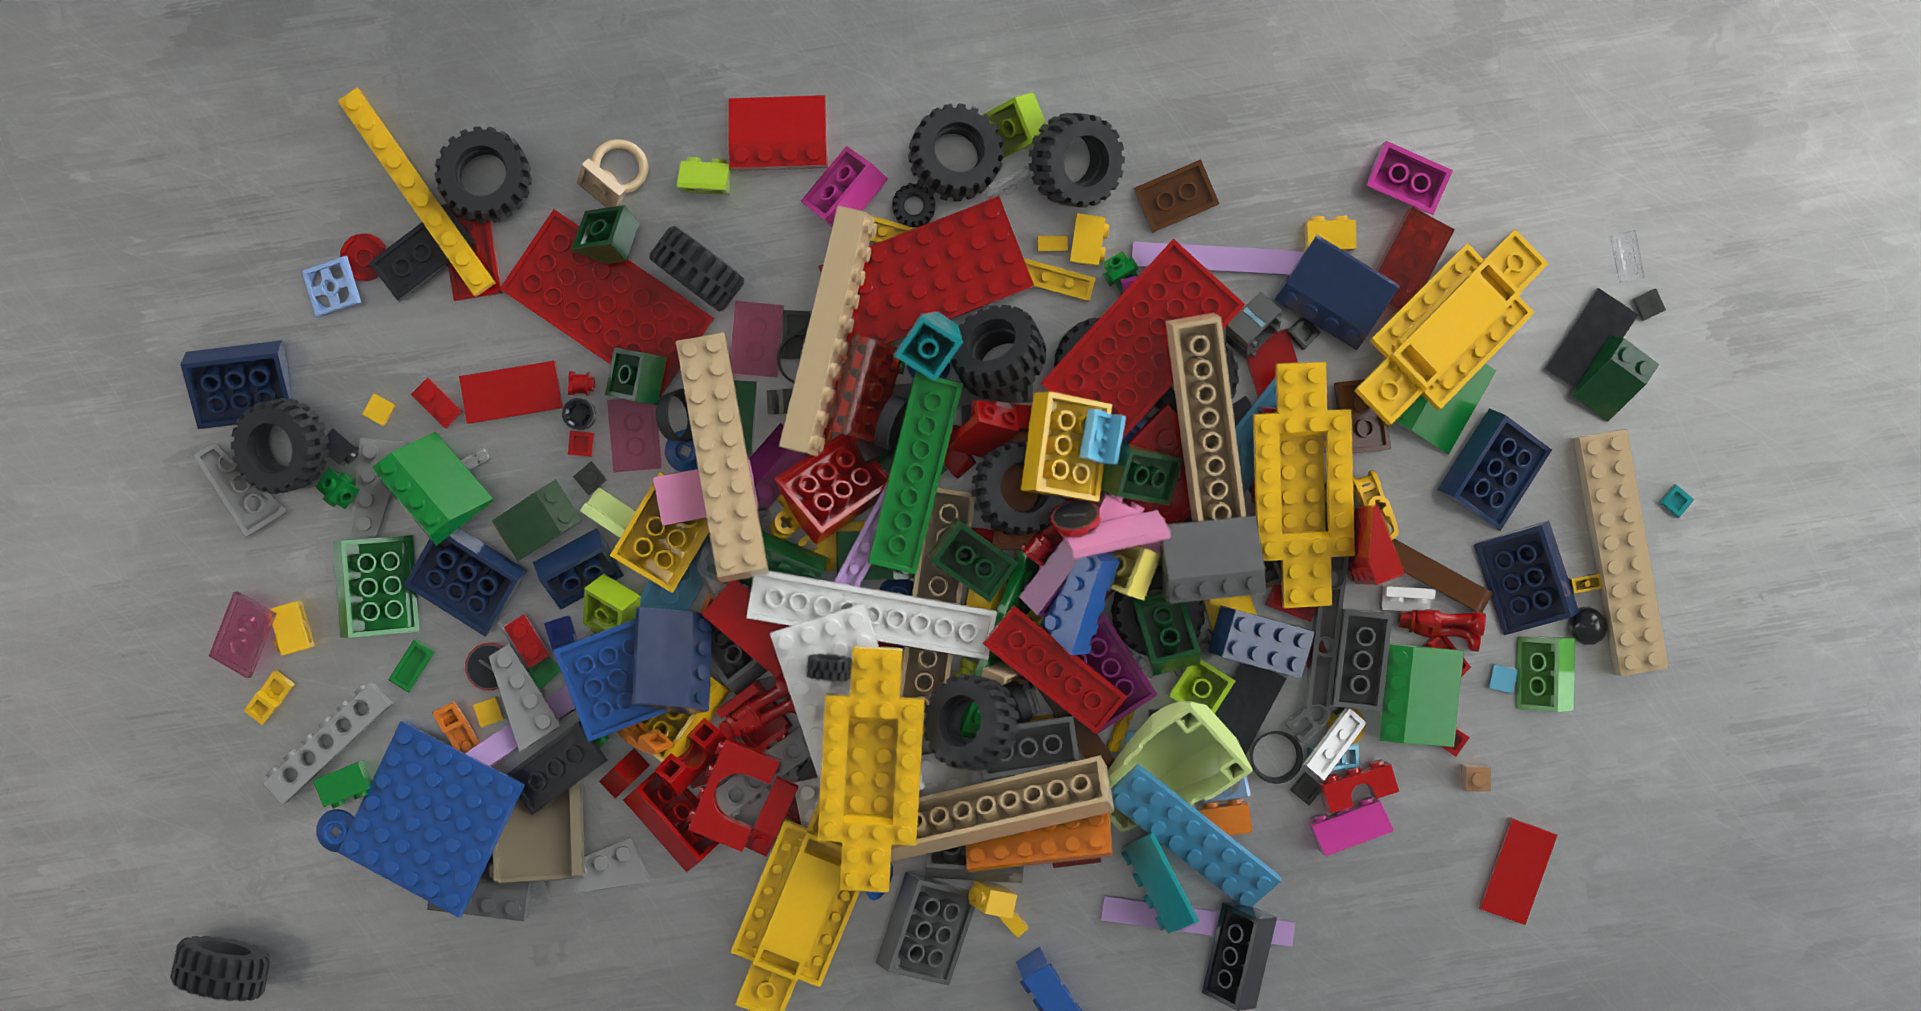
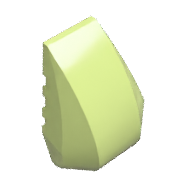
(1186, 752)

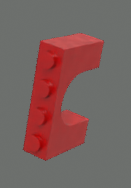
(708, 817)

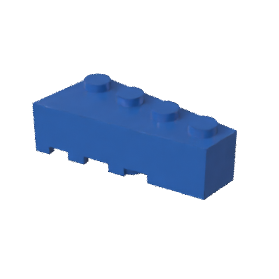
(1080, 600)
(1045, 983)

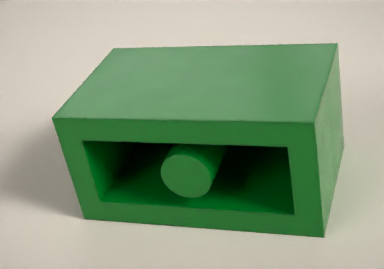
(343, 783)

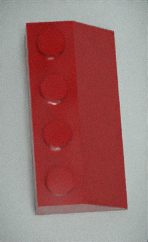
(666, 819)

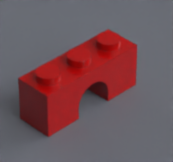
(681, 771)
(1337, 790)

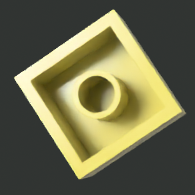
(1134, 570)

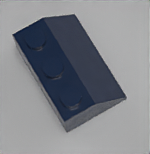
(575, 566)

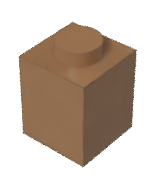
(1475, 777)

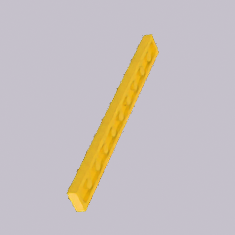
(416, 192)
(1042, 275)

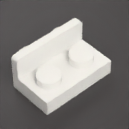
(1406, 598)

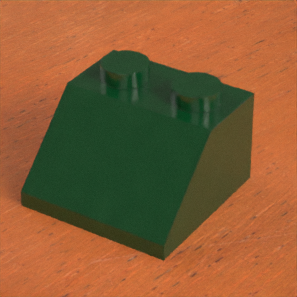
(606, 234)
(635, 376)

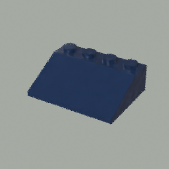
(1336, 292)
(233, 379)
(1495, 469)
(1526, 578)
(466, 579)
(672, 660)

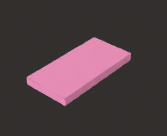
(682, 497)
(1119, 534)

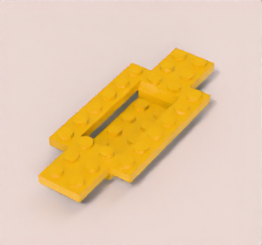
(1458, 334)
(1292, 484)
(874, 721)
(804, 922)

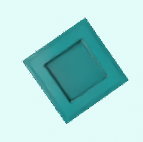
(1676, 501)

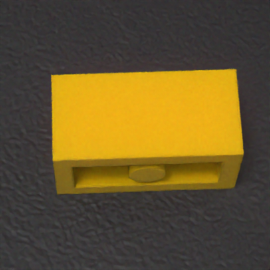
(1052, 243)
(1585, 583)
(1016, 924)

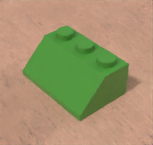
(1545, 673)

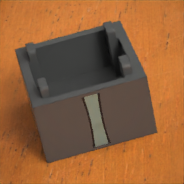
(1253, 325)

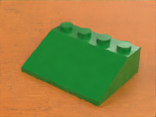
(1444, 426)
(432, 486)
(372, 587)
(1421, 695)

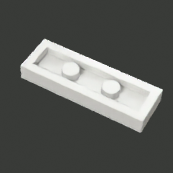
(1334, 743)

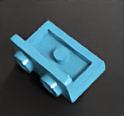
(1102, 437)

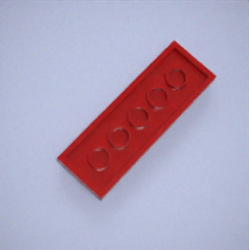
(1053, 670)

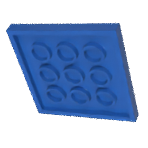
(601, 680)

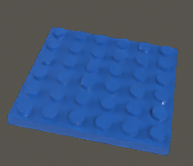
(431, 819)

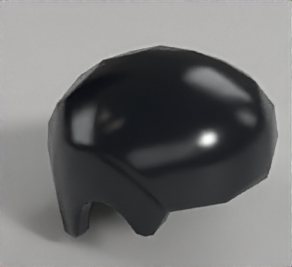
(1588, 626)

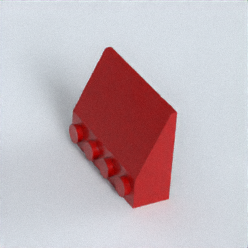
(777, 133)
(831, 488)
(1374, 551)

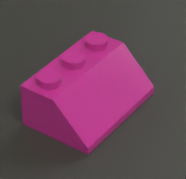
(1408, 177)
(846, 183)
(1350, 826)

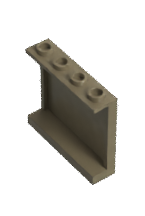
(542, 844)

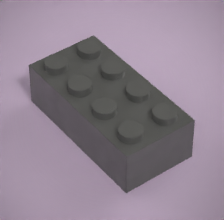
(1362, 660)
(1038, 747)

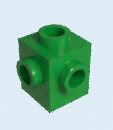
(1119, 268)
(337, 488)

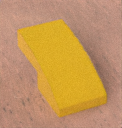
(269, 697)

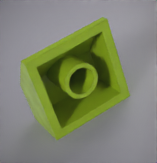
(1017, 122)
(704, 176)
(608, 604)
(1202, 685)

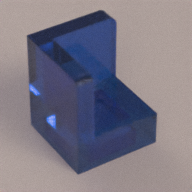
(560, 632)

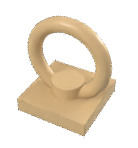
(603, 184)

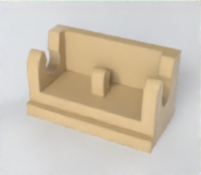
(1002, 673)

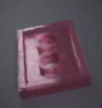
(756, 338)
(633, 436)
(242, 634)

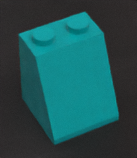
(930, 344)

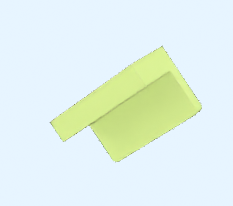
(608, 512)

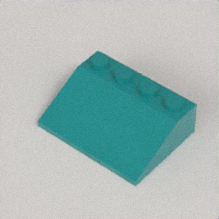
(1159, 883)

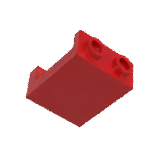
(985, 430)
(774, 730)

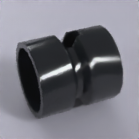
(579, 414)

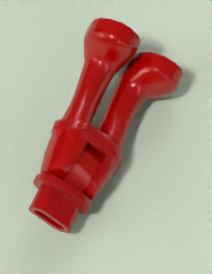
(1437, 624)
(749, 719)

